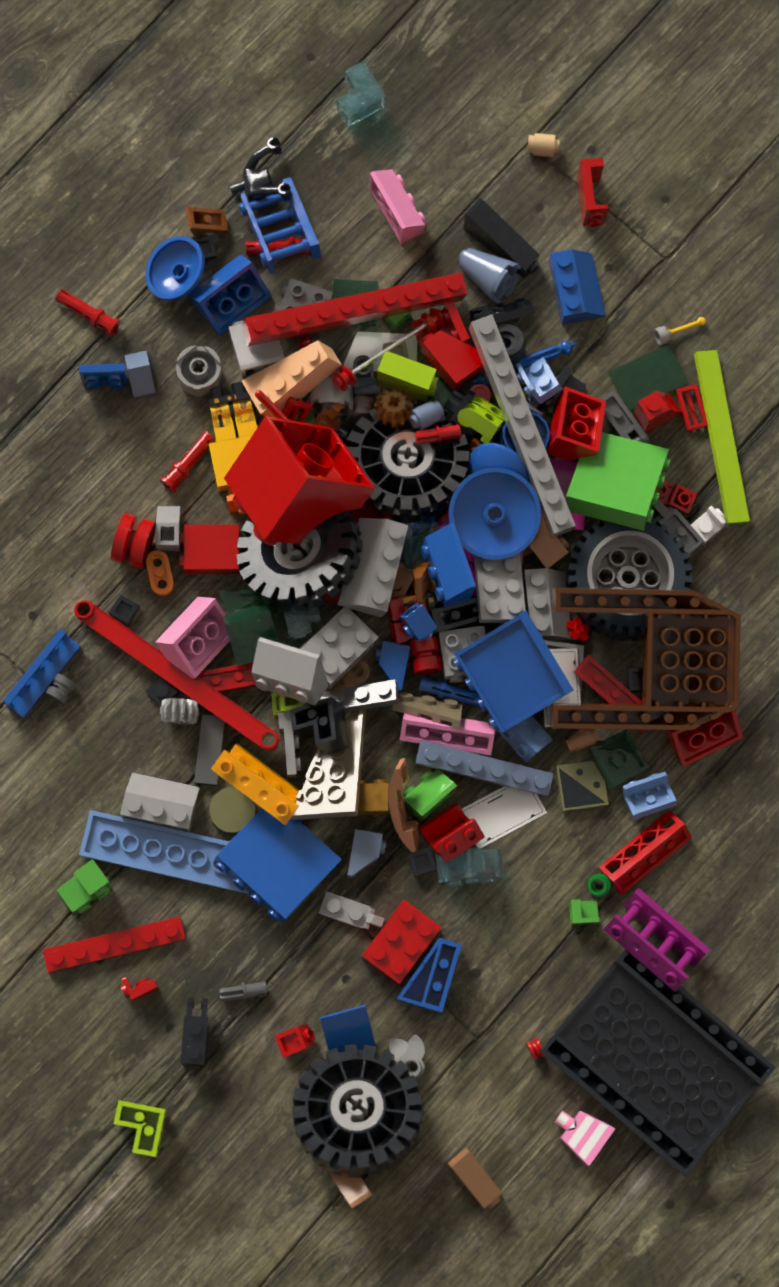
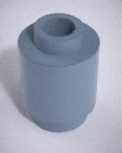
(426, 415)

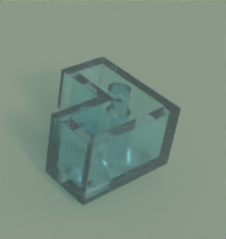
(365, 95)
(471, 867)

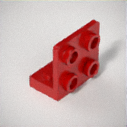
(452, 325)

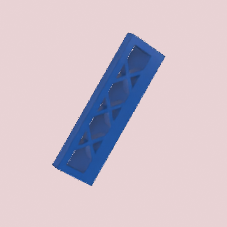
(41, 674)

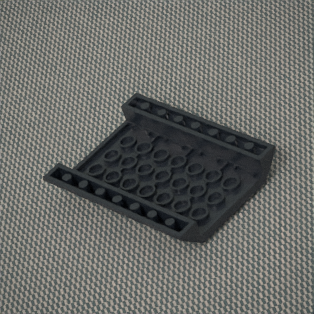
(657, 1061)

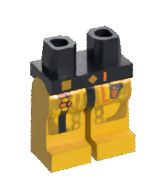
(229, 408)

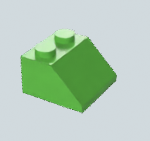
(428, 794)

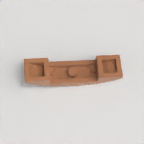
(407, 830)

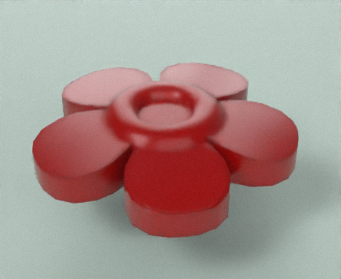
(577, 629)

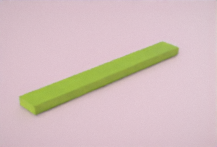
(721, 437)

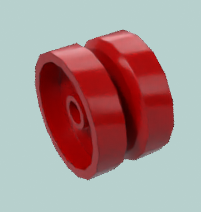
(133, 541)

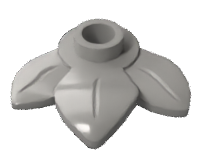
(409, 1052)

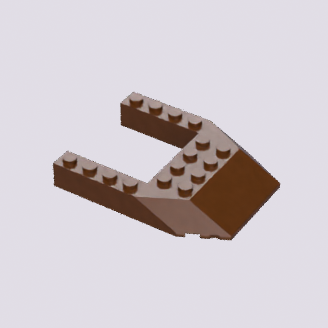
(687, 660)

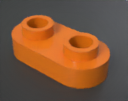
(160, 573)

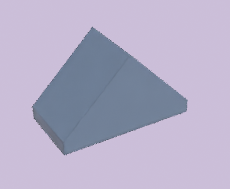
(140, 374)

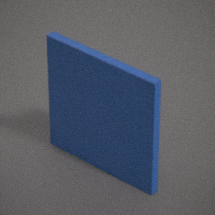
(347, 1028)

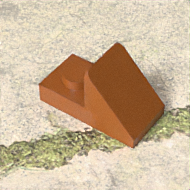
(206, 221)

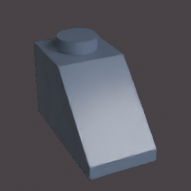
(365, 851)

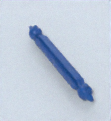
(548, 353)

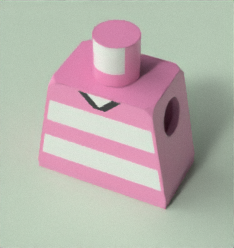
(584, 1135)

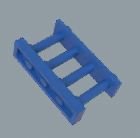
(301, 227)

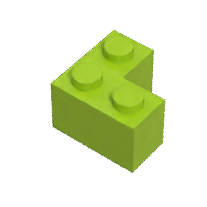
(148, 1122)

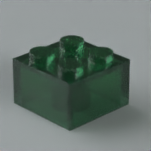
(245, 629)

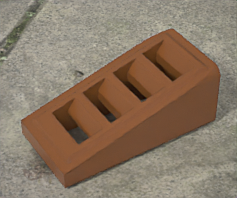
(421, 579)

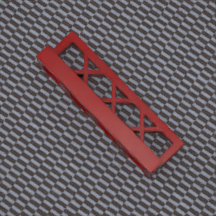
(649, 854)

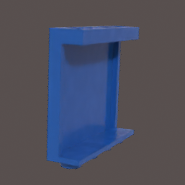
(512, 672)
(276, 863)

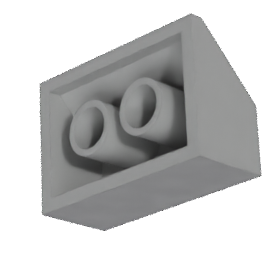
(538, 598)
(289, 671)
(160, 802)

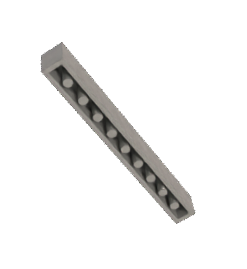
(521, 425)

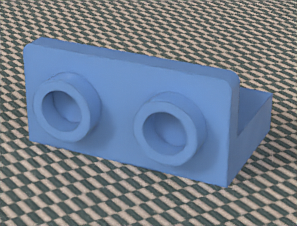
(539, 380)

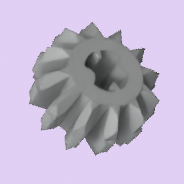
(179, 711)

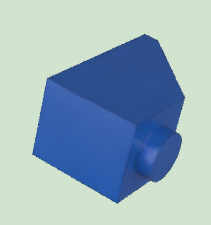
(393, 661)

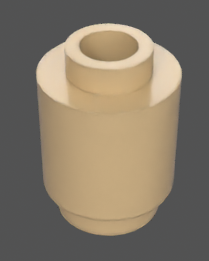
(543, 145)

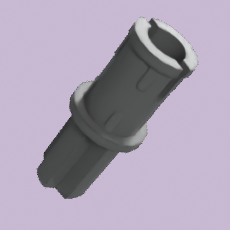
(243, 992)

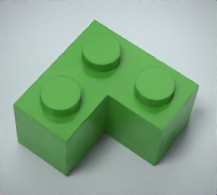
(84, 888)

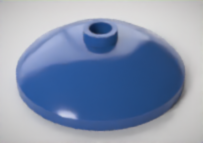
(175, 268)
(496, 456)

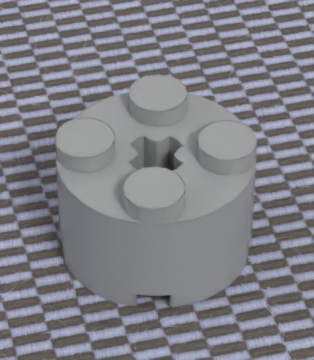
(198, 358)
(327, 395)

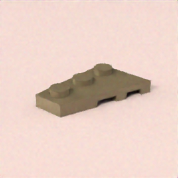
(437, 710)

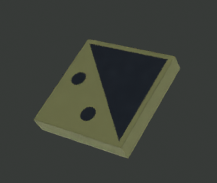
(581, 786)

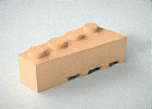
(292, 375)

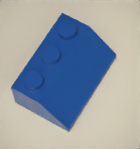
(576, 286)
(230, 294)
(448, 566)

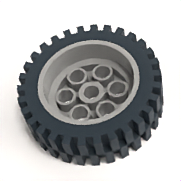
(593, 556)

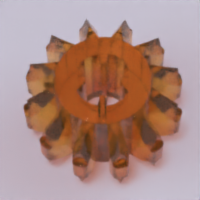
(385, 404)

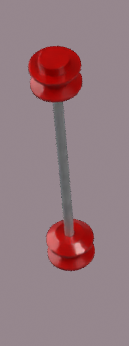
(346, 375)

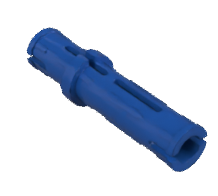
(429, 685)

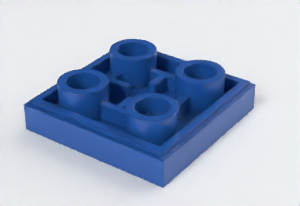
(103, 375)

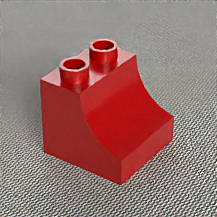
(295, 479)

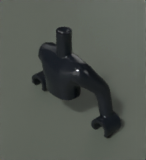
(258, 181)

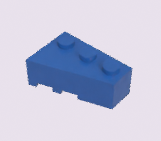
(433, 978)

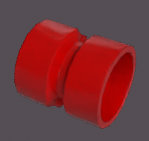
(426, 656)

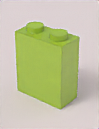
(407, 375)

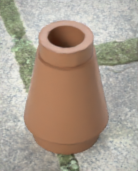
(582, 739)

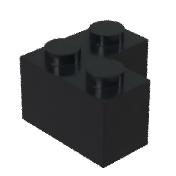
(324, 722)

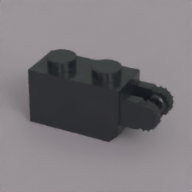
(195, 1035)

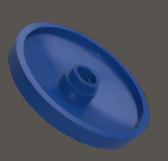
(495, 513)

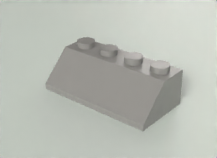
(375, 577)

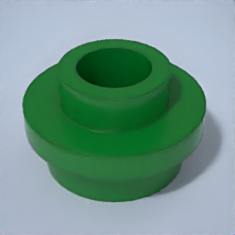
(594, 890)

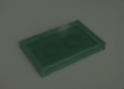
(648, 374)

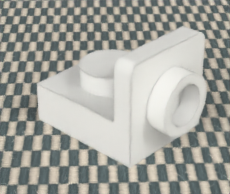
(709, 523)

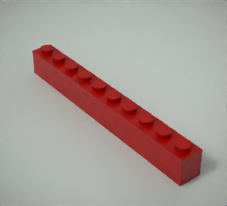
(353, 309)

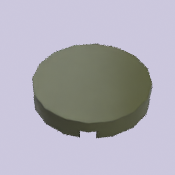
(231, 810)

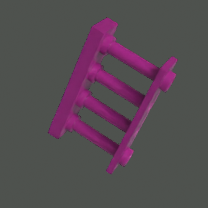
(667, 928)

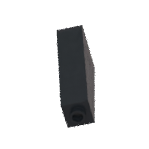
(500, 237)

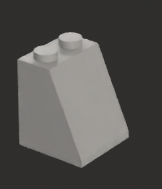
(253, 358)

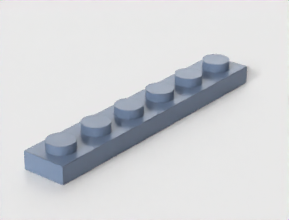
(484, 768)

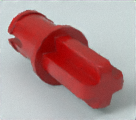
(438, 434)

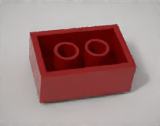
(401, 942)

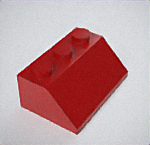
(576, 425)
(706, 739)

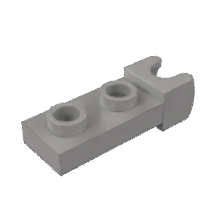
(291, 744)

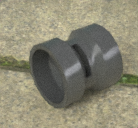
(60, 689)

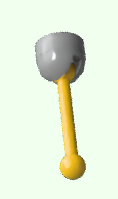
(664, 334)

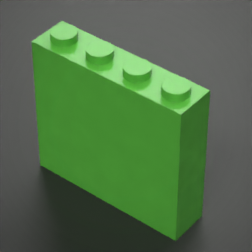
(619, 482)

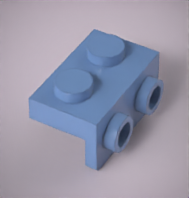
(527, 738)
(649, 795)

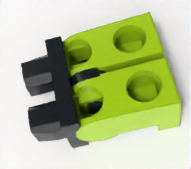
(475, 413)

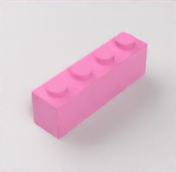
(470, 737)

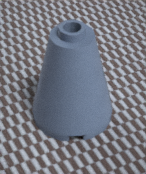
(490, 273)

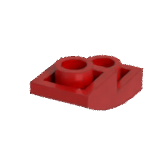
(677, 497)

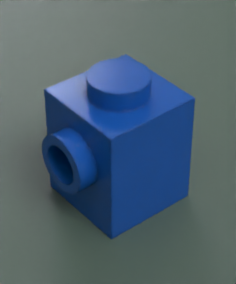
(417, 623)

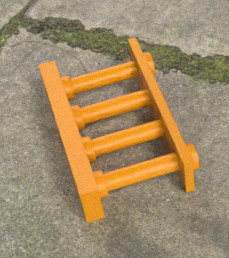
(258, 782)

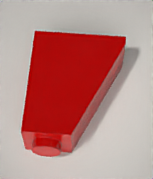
(452, 358)
(655, 410)

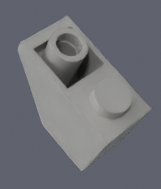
(168, 528)

